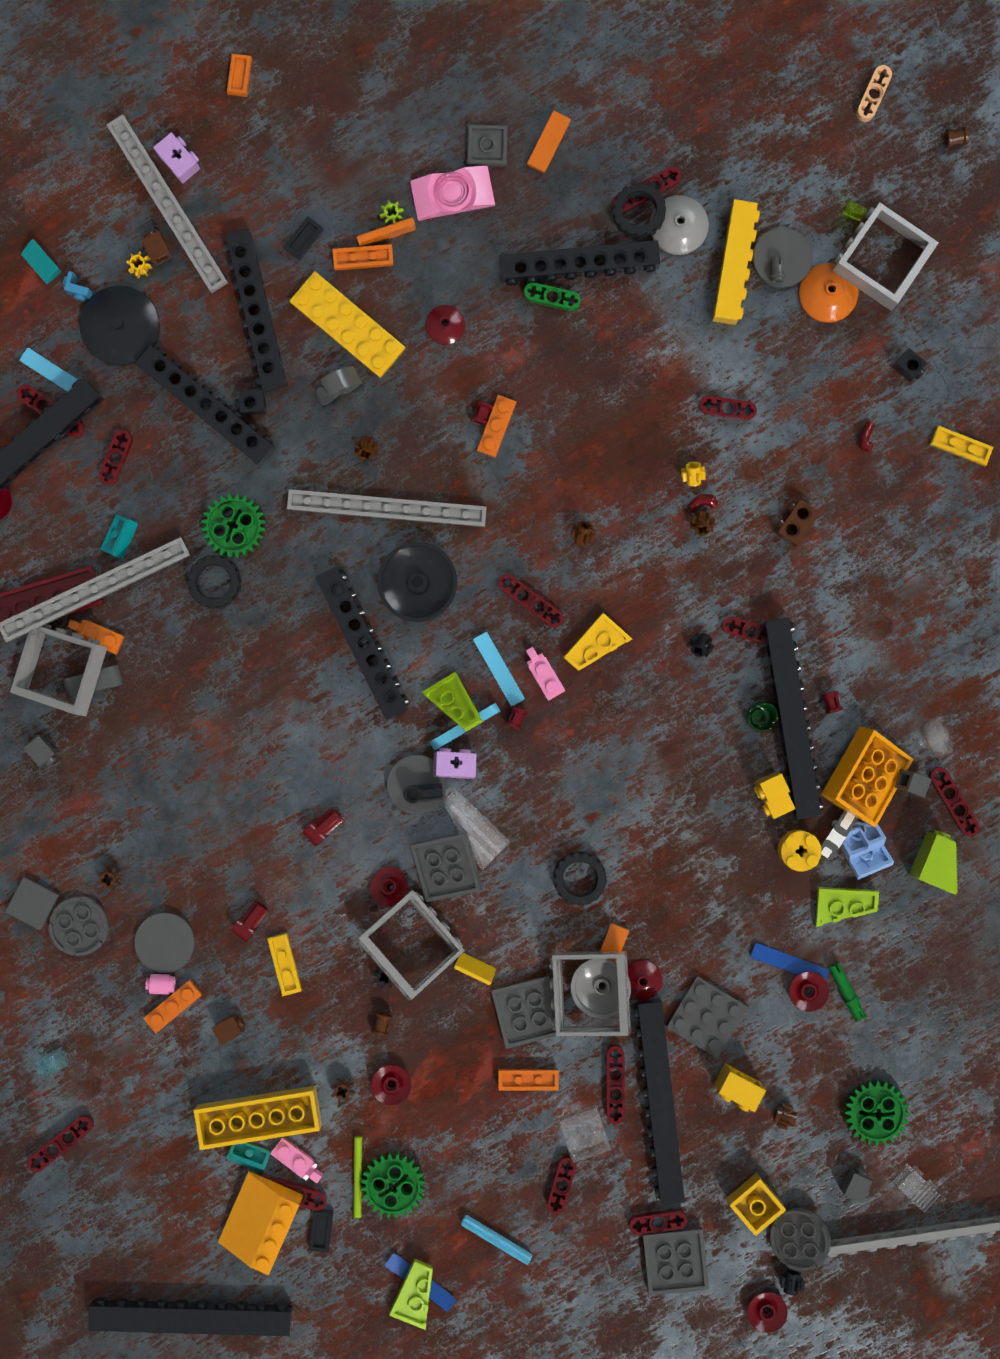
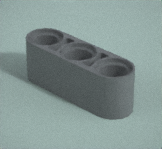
(108, 678)

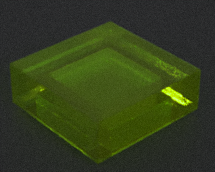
(855, 210)

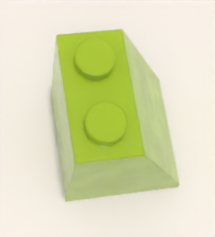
(937, 862)

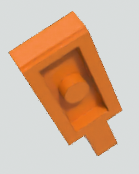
(92, 630)

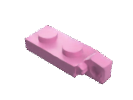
(544, 674)
(296, 1160)

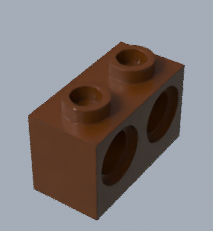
(800, 525)

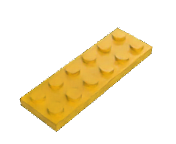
(347, 324)

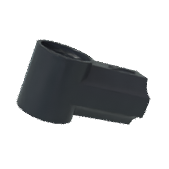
(426, 793)

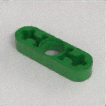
(567, 294)

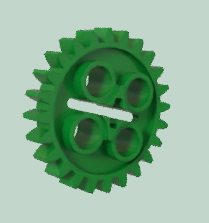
(250, 532)
(875, 1130)
(404, 1198)

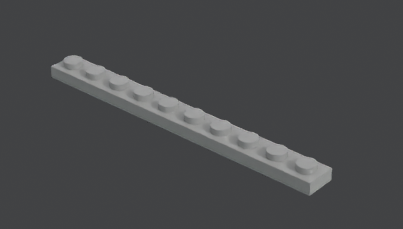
(167, 203)
(386, 508)
(93, 589)
(912, 1236)

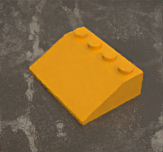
(867, 776)
(259, 1221)

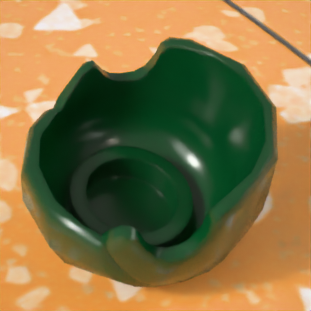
(762, 716)

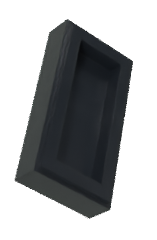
(303, 238)
(321, 1230)

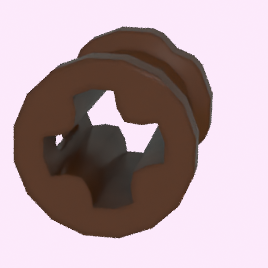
(956, 137)
(381, 1024)

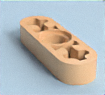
(881, 88)

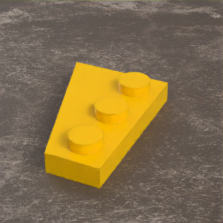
(597, 641)

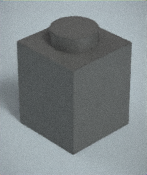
(41, 751)
(913, 783)
(856, 1184)

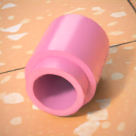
(160, 984)

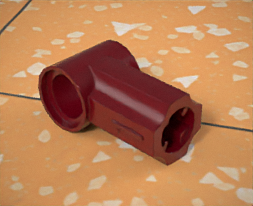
(320, 829)
(246, 925)

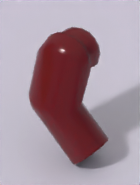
(866, 432)
(703, 499)

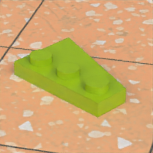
(454, 701)
(842, 903)
(413, 1296)

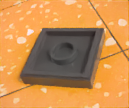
(487, 145)
(32, 903)

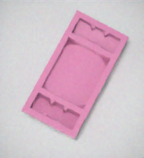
(452, 192)

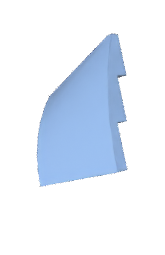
(865, 849)

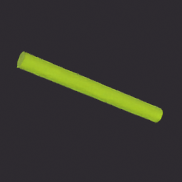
(357, 1176)

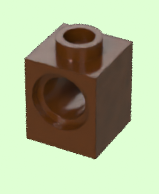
(156, 247)
(229, 1028)

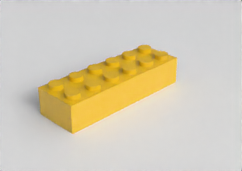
(257, 1117)

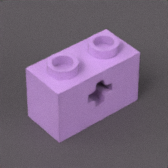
(168, 150)
(443, 768)

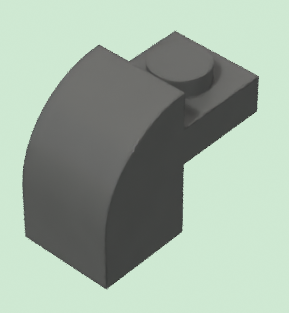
(336, 384)

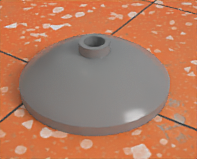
(685, 237)
(587, 991)

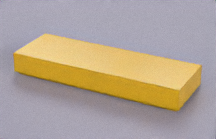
(961, 445)
(284, 964)

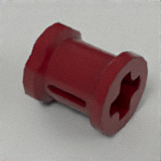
(481, 412)
(832, 702)
(516, 717)

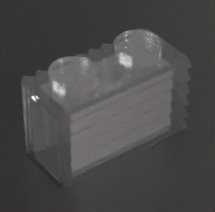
(915, 1187)

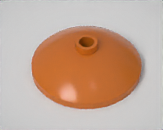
(821, 303)

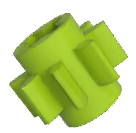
(389, 208)

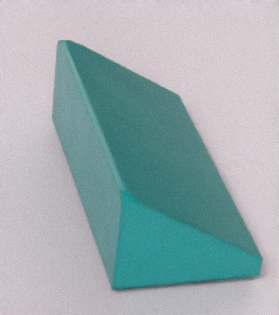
(40, 262)
(119, 536)
(249, 1156)

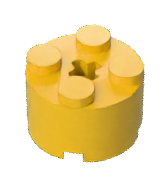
(808, 857)

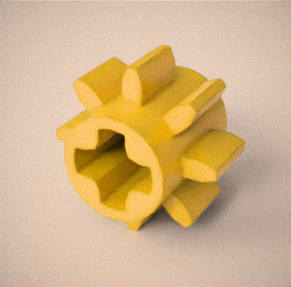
(135, 260)
(693, 473)

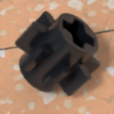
(701, 645)
(382, 981)
(792, 1282)

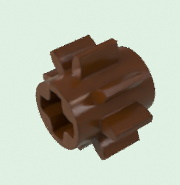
(366, 448)
(702, 523)
(583, 533)
(105, 883)
(344, 1084)
(785, 1116)

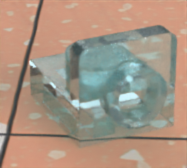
(51, 1062)

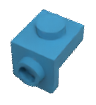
(78, 292)

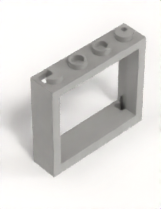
(867, 284)
(29, 660)
(440, 928)
(557, 1002)

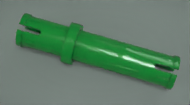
(844, 986)

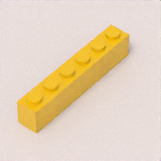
(735, 262)

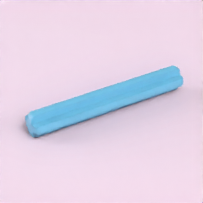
(496, 1239)

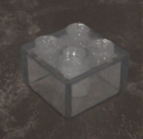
(584, 1134)

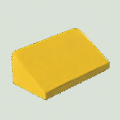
(475, 968)

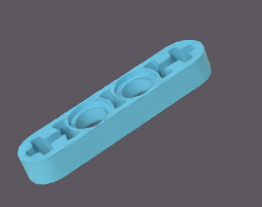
(457, 731)

